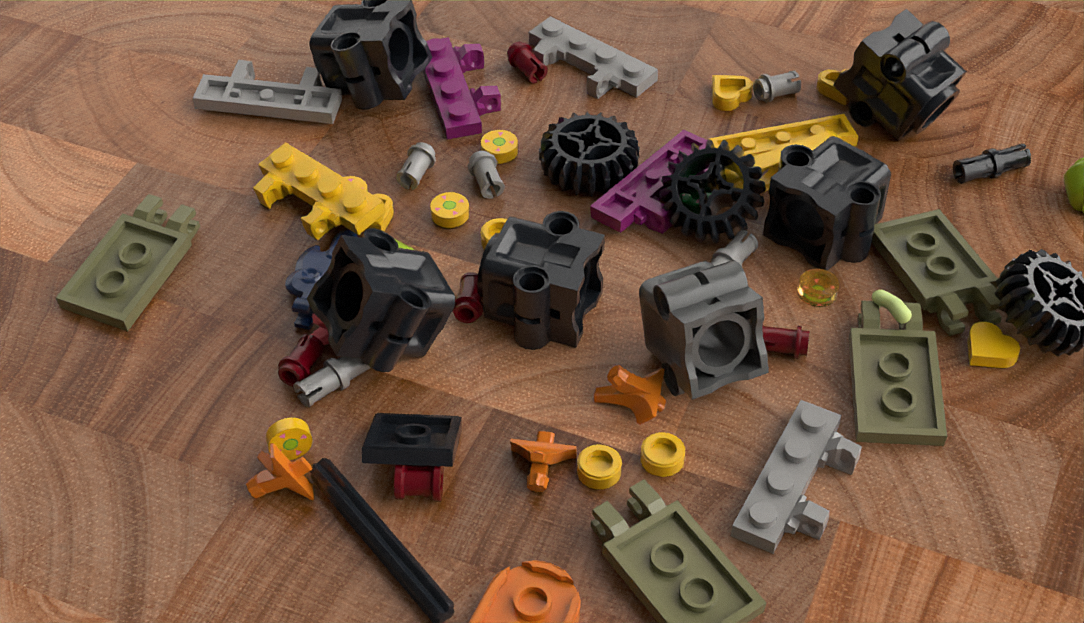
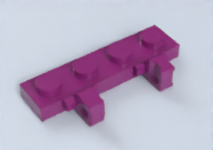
(454, 102)
(638, 194)

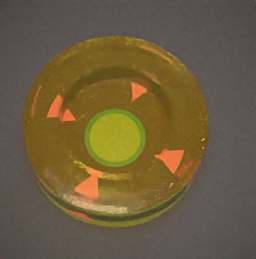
(818, 288)

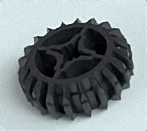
(588, 152)
(686, 181)
(1044, 301)

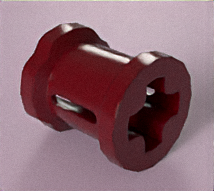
(419, 481)

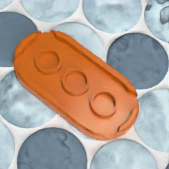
(529, 595)

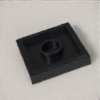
(412, 439)

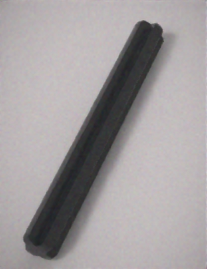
(382, 542)

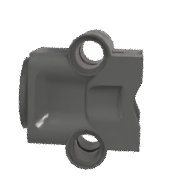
(704, 327)

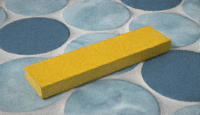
(770, 138)

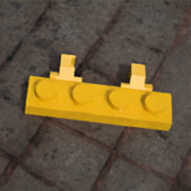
(331, 195)

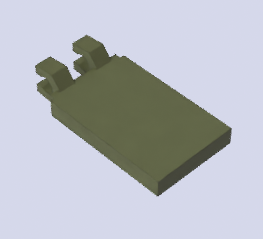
(130, 264)
(938, 268)
(896, 381)
(673, 563)

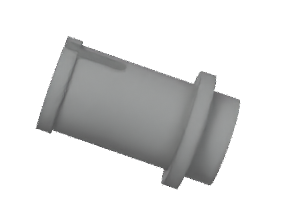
(768, 87)
(419, 160)
(483, 167)

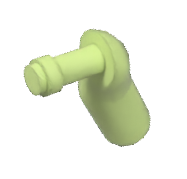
(893, 305)

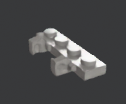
(605, 63)
(266, 98)
(778, 495)

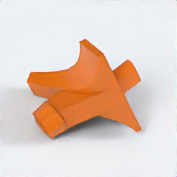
(634, 392)
(541, 455)
(280, 474)

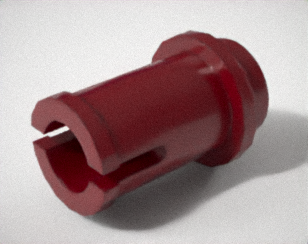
(521, 56)
(468, 302)
(786, 340)
(301, 359)

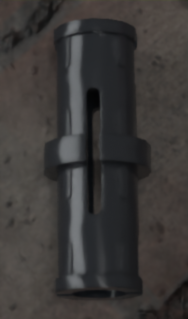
(991, 163)

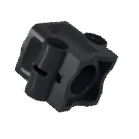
(370, 50)
(901, 76)
(827, 202)
(542, 278)
(381, 300)

